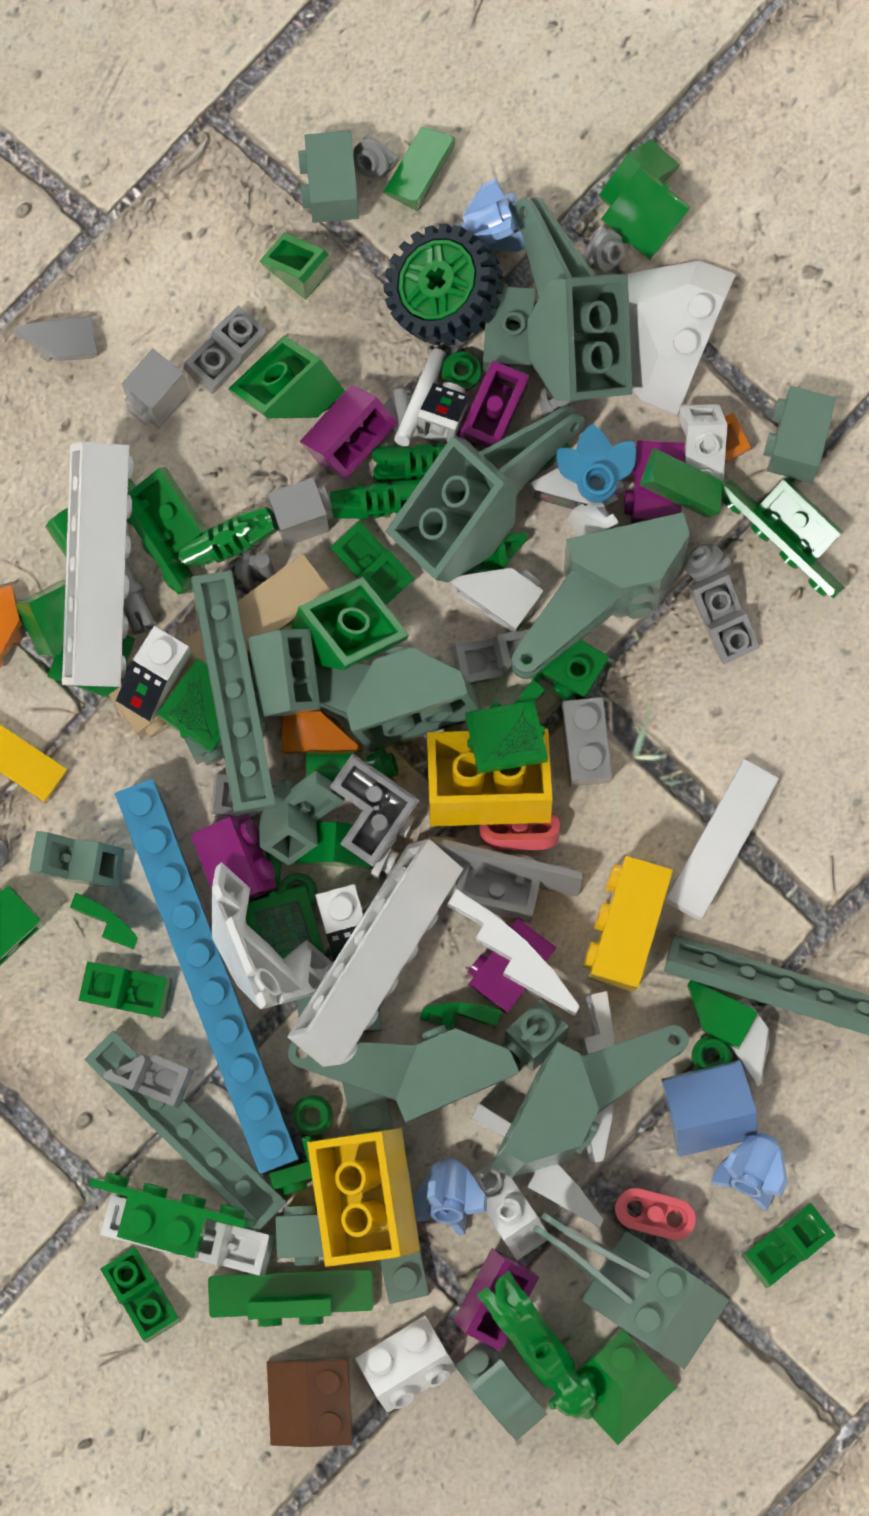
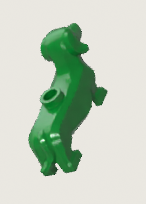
(540, 1348)

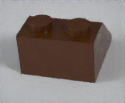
(310, 1402)

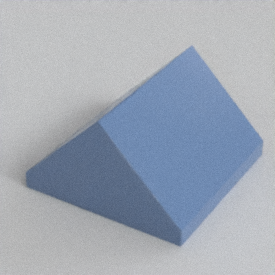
(710, 1108)

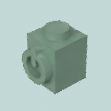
(535, 1035)
(299, 1235)

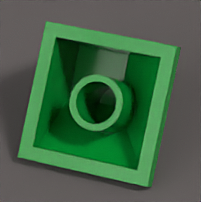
(288, 383)
(349, 625)
(625, 1385)

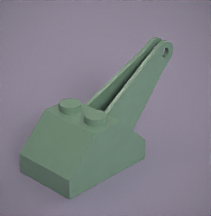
(580, 319)
(470, 495)
(606, 575)
(397, 696)
(421, 1075)
(571, 1091)
(645, 1293)

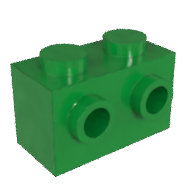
(573, 671)

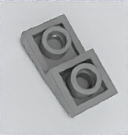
(225, 350)
(723, 617)

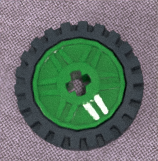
(443, 284)

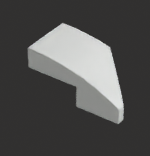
(591, 519)
(754, 1047)

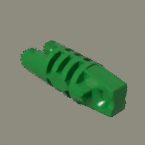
(402, 462)
(375, 500)
(229, 538)

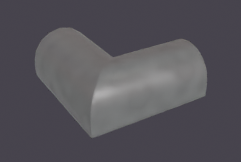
(383, 806)

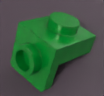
(295, 1177)

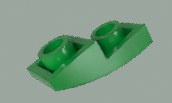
(140, 1294)

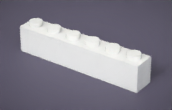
(96, 564)
(376, 954)

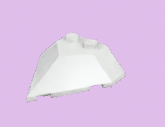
(669, 327)
(250, 959)

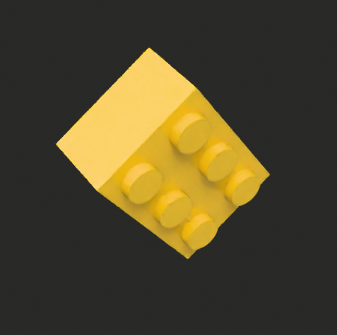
(489, 798)
(627, 923)
(363, 1197)

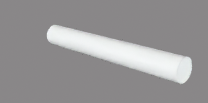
(424, 384)

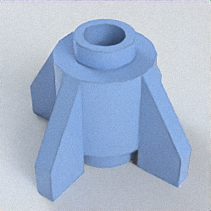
(493, 218)
(755, 1169)
(449, 1195)

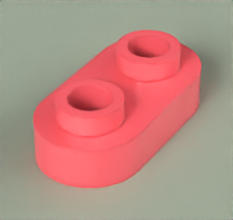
(521, 836)
(654, 1213)

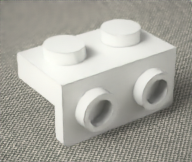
(406, 1364)

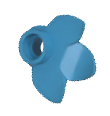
(596, 459)

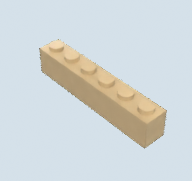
(263, 610)

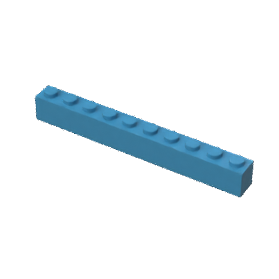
(207, 976)

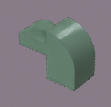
(291, 826)
(76, 860)
(500, 1390)

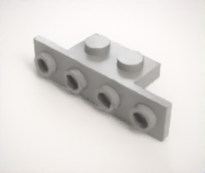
(504, 881)

